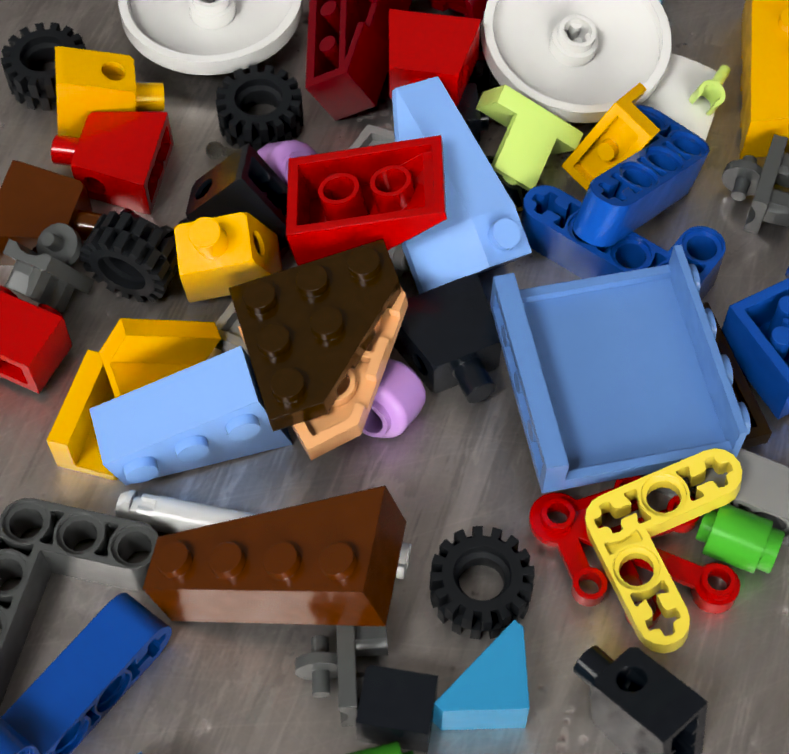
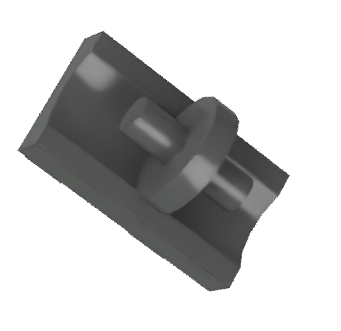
(748, 179)
(48, 274)
(324, 665)

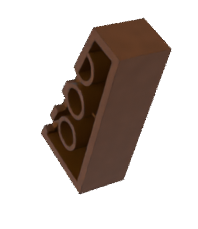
(285, 566)

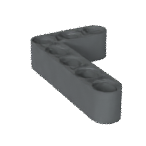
(53, 553)

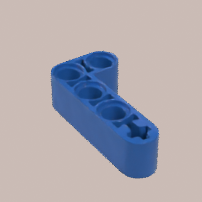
(641, 184)
(549, 230)
(85, 680)

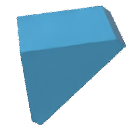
(491, 690)

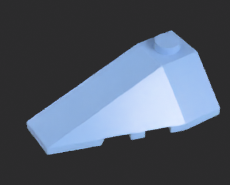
(481, 217)

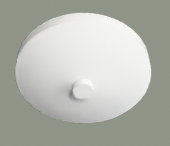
(209, 34)
(576, 52)

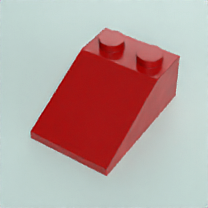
(364, 196)

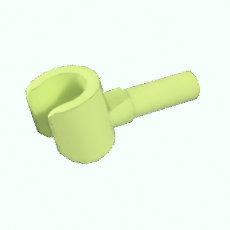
(713, 89)

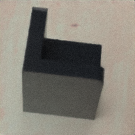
(396, 708)

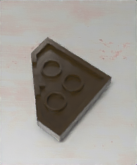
(313, 327)

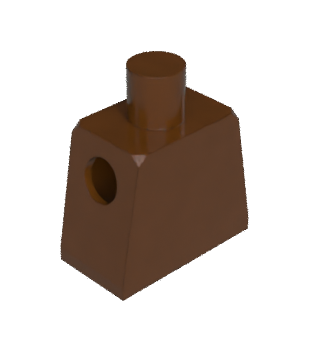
(36, 199)

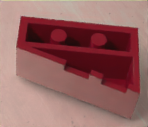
(348, 53)

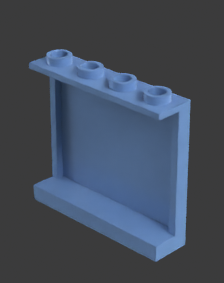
(617, 373)

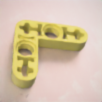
(636, 543)

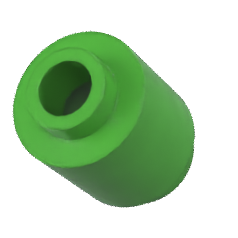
(740, 538)

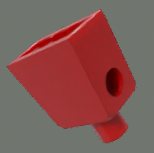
(432, 47)
(119, 156)

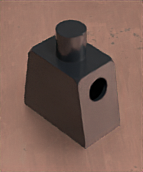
(241, 185)
(452, 338)
(642, 703)

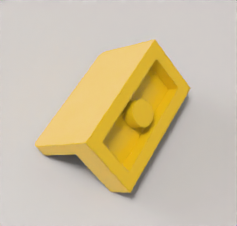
(613, 139)
(153, 349)
(73, 433)

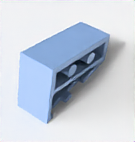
(186, 421)

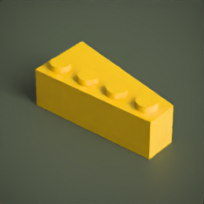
(764, 75)

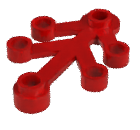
(569, 534)

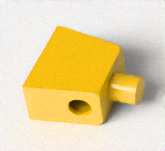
(99, 82)
(224, 254)

